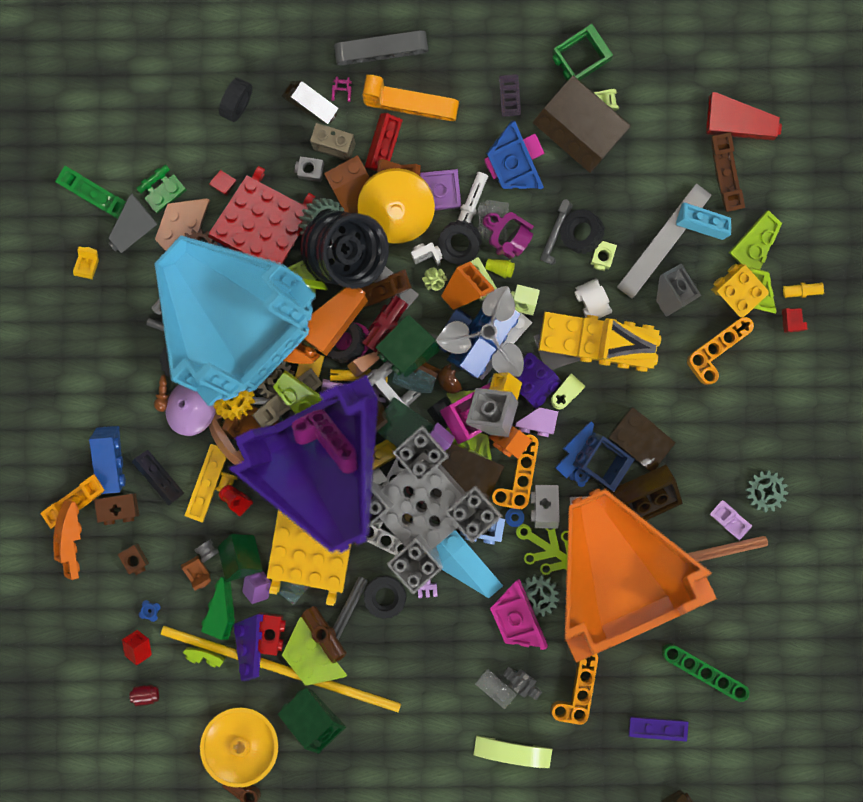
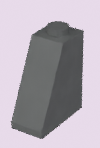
(131, 225)

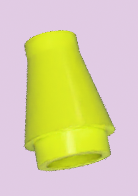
(500, 267)

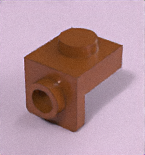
(196, 572)

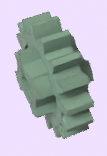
(762, 497)
(546, 595)

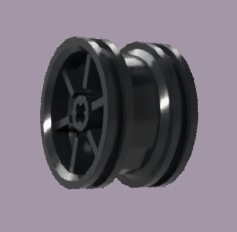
(363, 256)

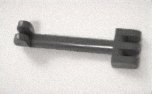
(564, 210)

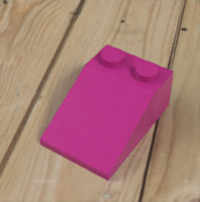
(456, 416)

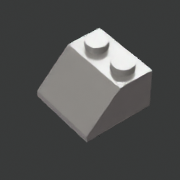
(492, 411)

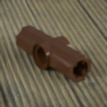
(330, 643)

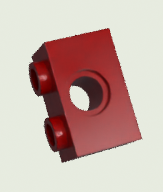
(277, 624)

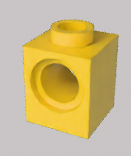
(506, 382)

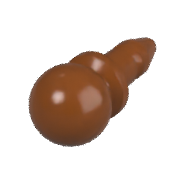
(161, 402)

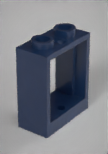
(621, 462)

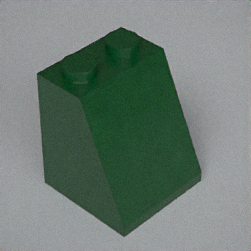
(407, 347)
(311, 720)

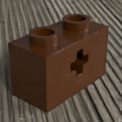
(105, 511)

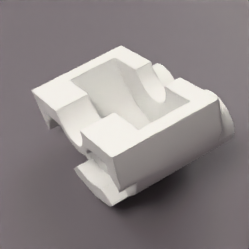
(593, 298)

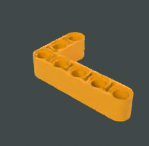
(406, 101)

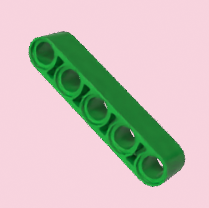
(713, 677)

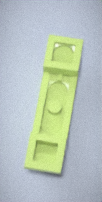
(512, 753)

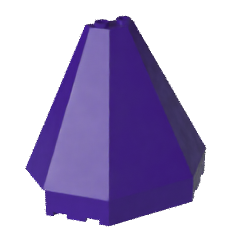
(305, 478)

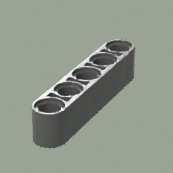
(381, 48)

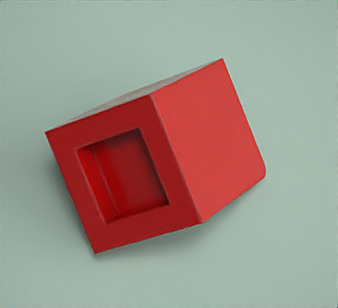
(793, 320)
(136, 647)

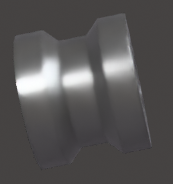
(206, 551)

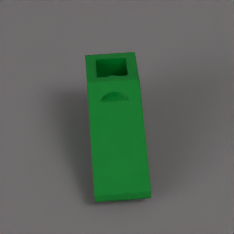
(221, 612)

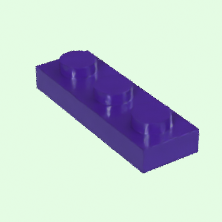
(658, 728)

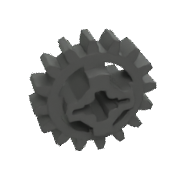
(522, 683)

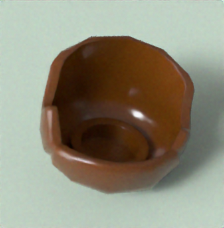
(447, 380)

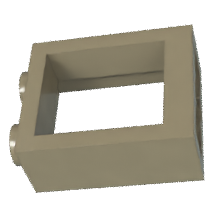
(338, 146)

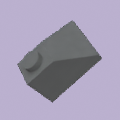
(675, 290)

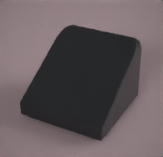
(434, 410)

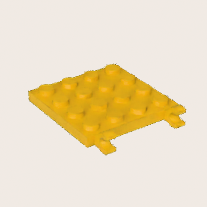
(304, 561)

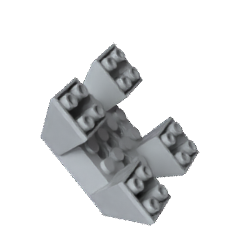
(455, 509)

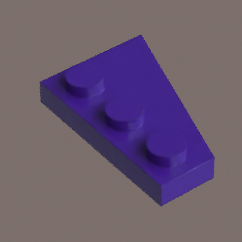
(247, 639)

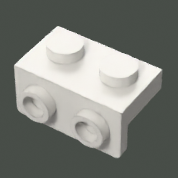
(423, 252)

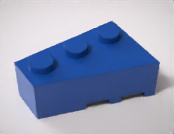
(107, 458)

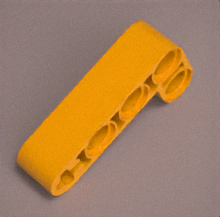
(721, 345)
(520, 471)
(579, 685)

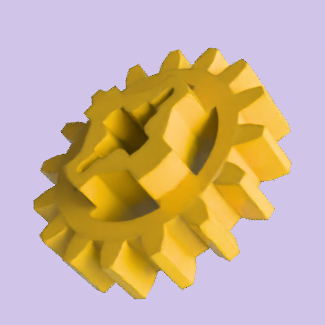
(237, 405)

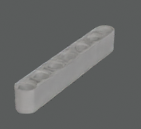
(660, 245)

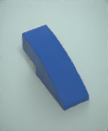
(565, 466)

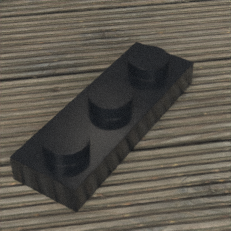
(158, 477)

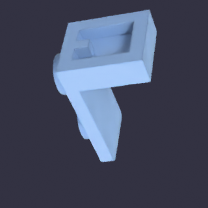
(495, 530)

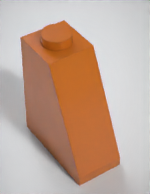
(466, 286)

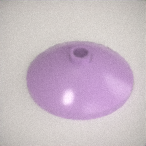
(193, 416)

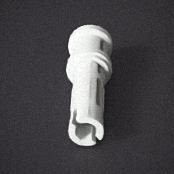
(469, 210)

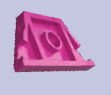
(517, 619)

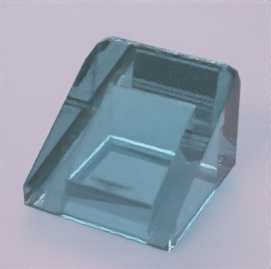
(293, 592)

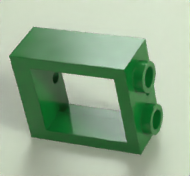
(596, 41)

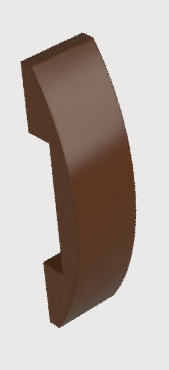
(726, 172)
(386, 288)

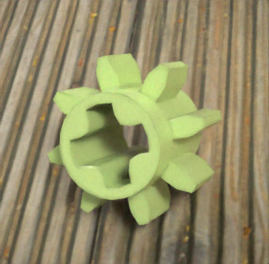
(434, 279)

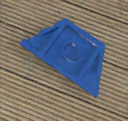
(512, 161)

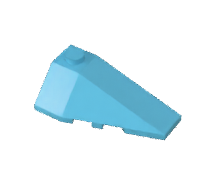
(466, 566)

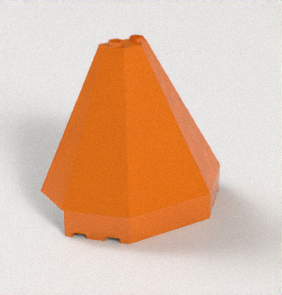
(623, 576)

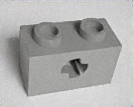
(548, 496)

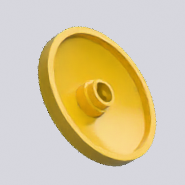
(399, 203)
(239, 747)

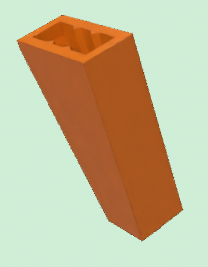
(334, 318)

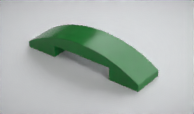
(90, 192)

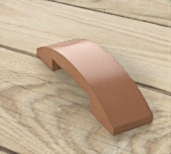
(223, 442)

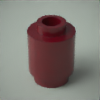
(144, 695)

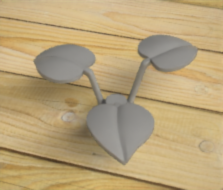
(497, 305)

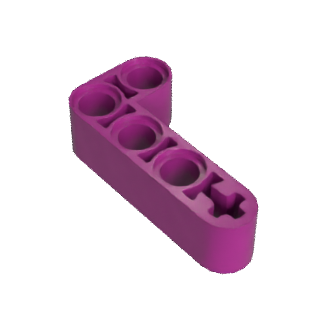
(320, 426)

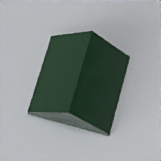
(239, 556)

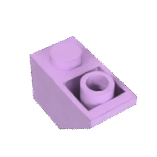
(539, 420)

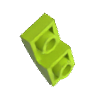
(197, 654)

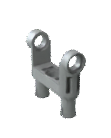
(377, 378)

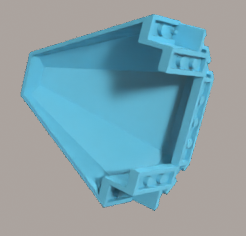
(228, 317)

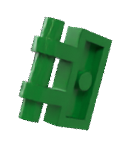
(163, 194)

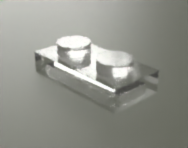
(496, 688)

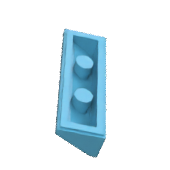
(704, 221)

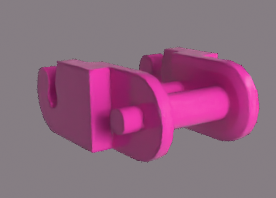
(348, 89)

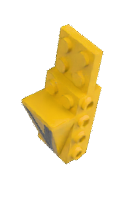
(600, 340)

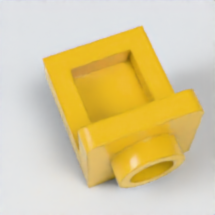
(86, 262)

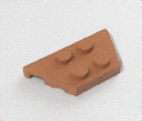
(181, 219)

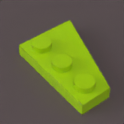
(755, 244)

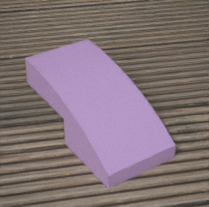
(730, 520)

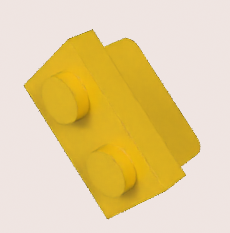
(740, 289)

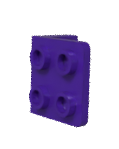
(537, 381)

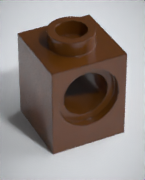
(126, 555)

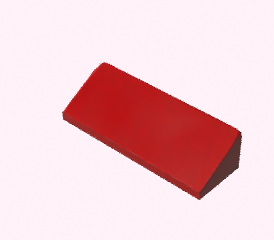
(383, 140)

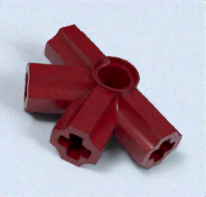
(384, 322)

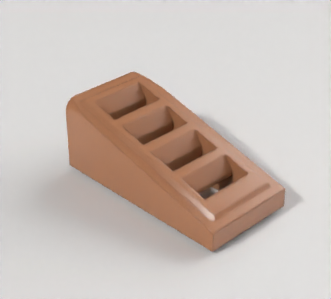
(361, 364)

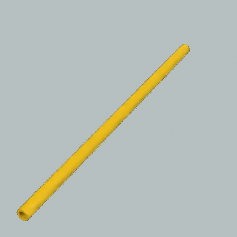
(281, 669)

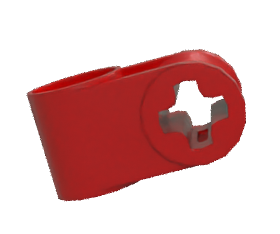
(236, 499)

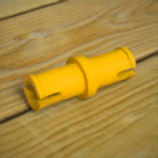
(803, 290)

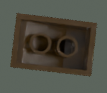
(641, 439)

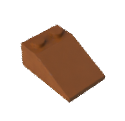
(347, 183)

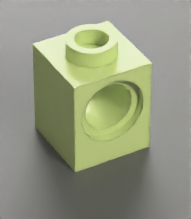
(605, 247)
(525, 299)

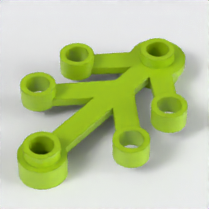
(552, 549)

